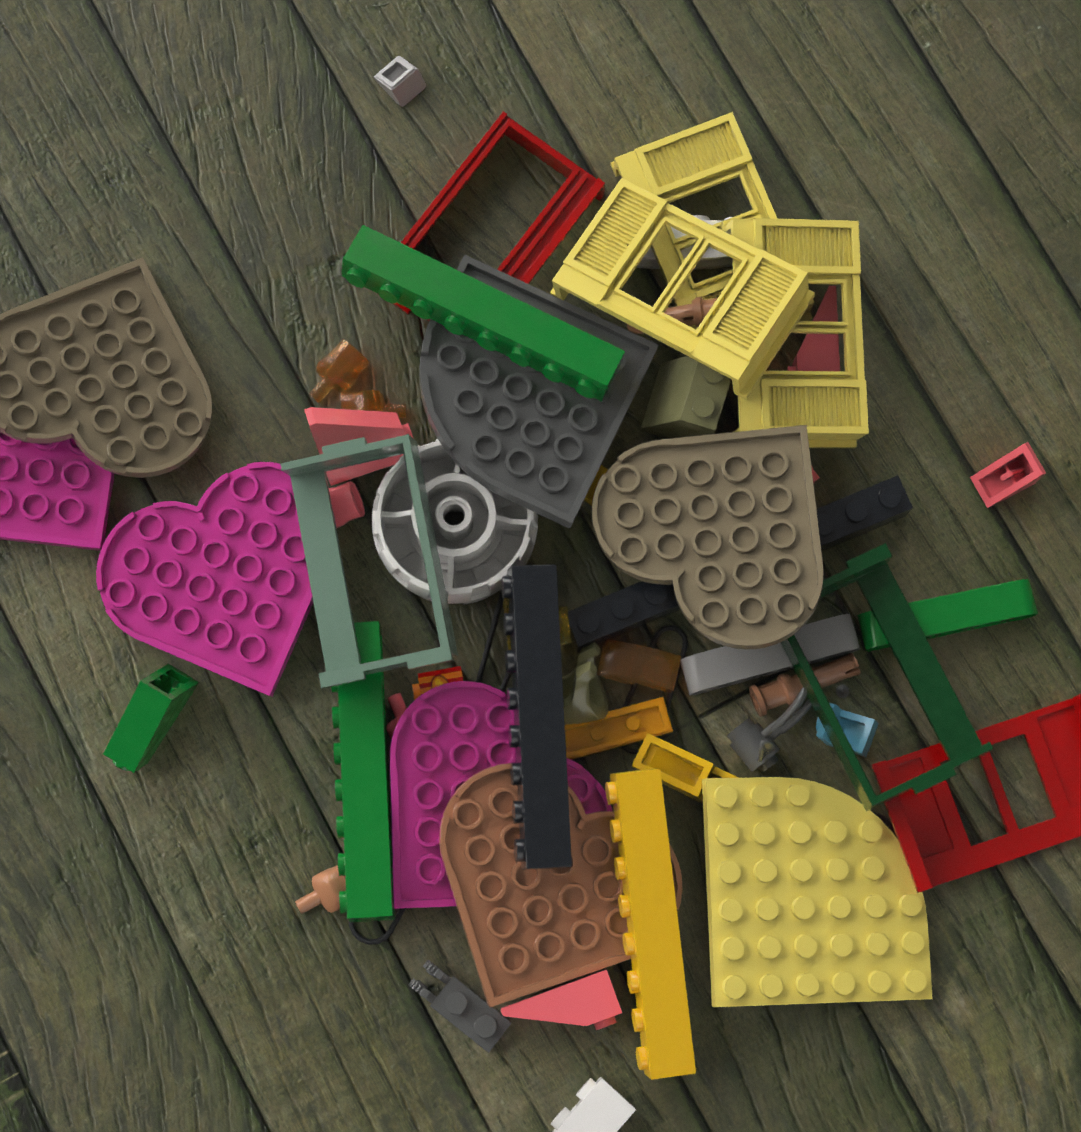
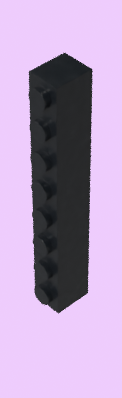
(538, 717)

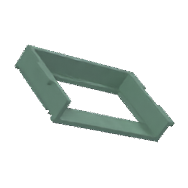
(326, 564)

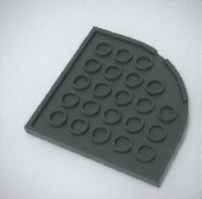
(510, 422)

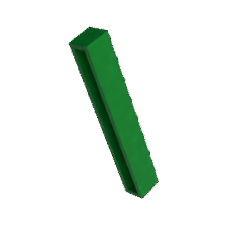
(481, 313)
(364, 788)

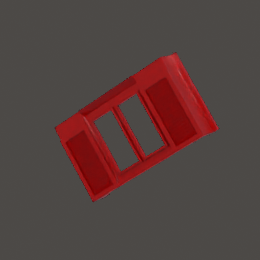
(930, 823)

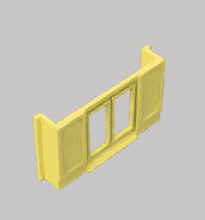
(688, 165)
(743, 324)
(826, 401)

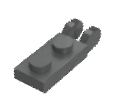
(463, 1008)

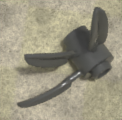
(756, 745)

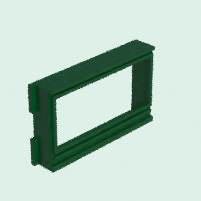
(917, 663)

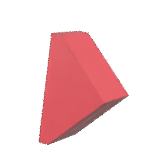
(1008, 475)

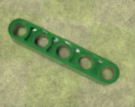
(960, 612)

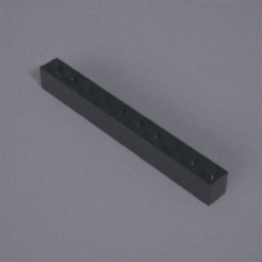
(649, 602)

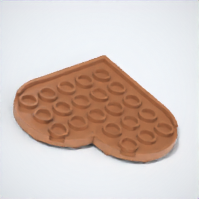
(532, 923)

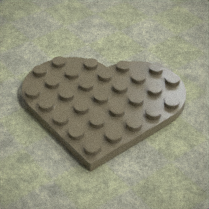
(106, 371)
(724, 525)

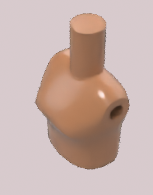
(326, 891)

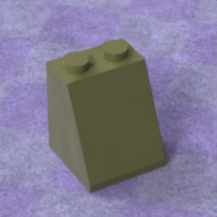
(685, 400)

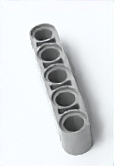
(733, 666)

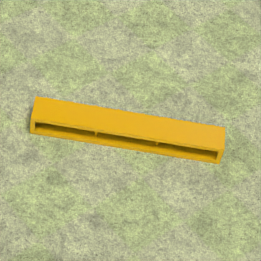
(651, 923)

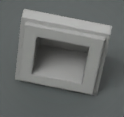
(400, 80)

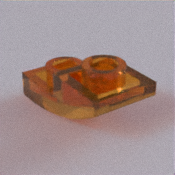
(639, 664)

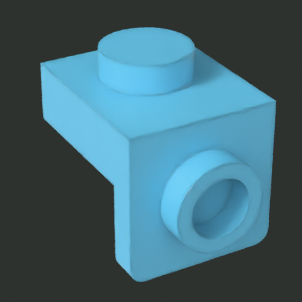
(857, 728)

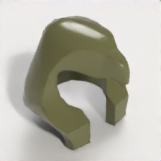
(583, 690)

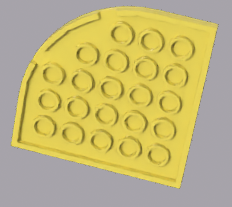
(807, 898)

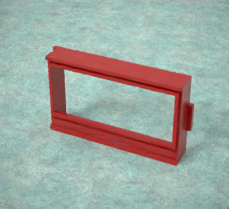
(550, 225)

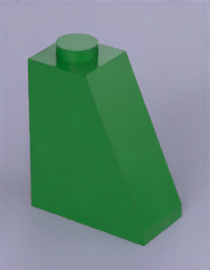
(149, 717)

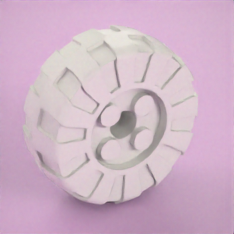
(471, 553)

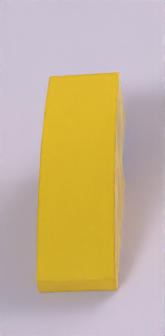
(678, 767)

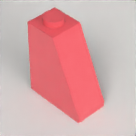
(341, 425)

